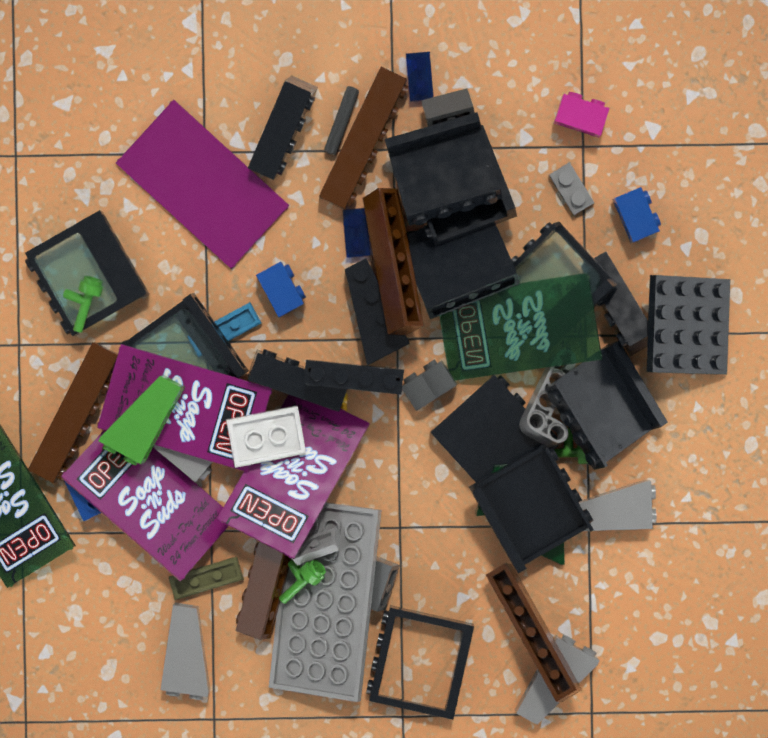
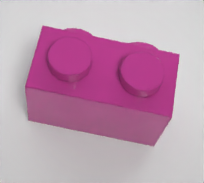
(581, 114)

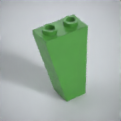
(143, 421)

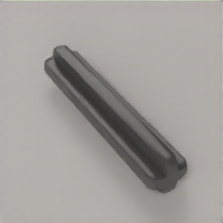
(341, 120)

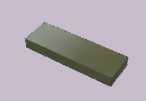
(207, 578)

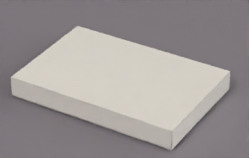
(266, 436)

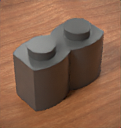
(429, 384)

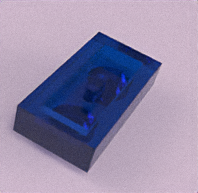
(419, 76)
(356, 233)

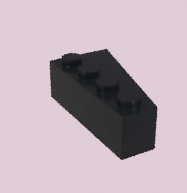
(282, 127)
(623, 311)
(370, 313)
(288, 378)

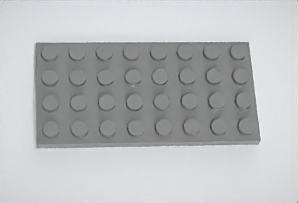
(326, 625)

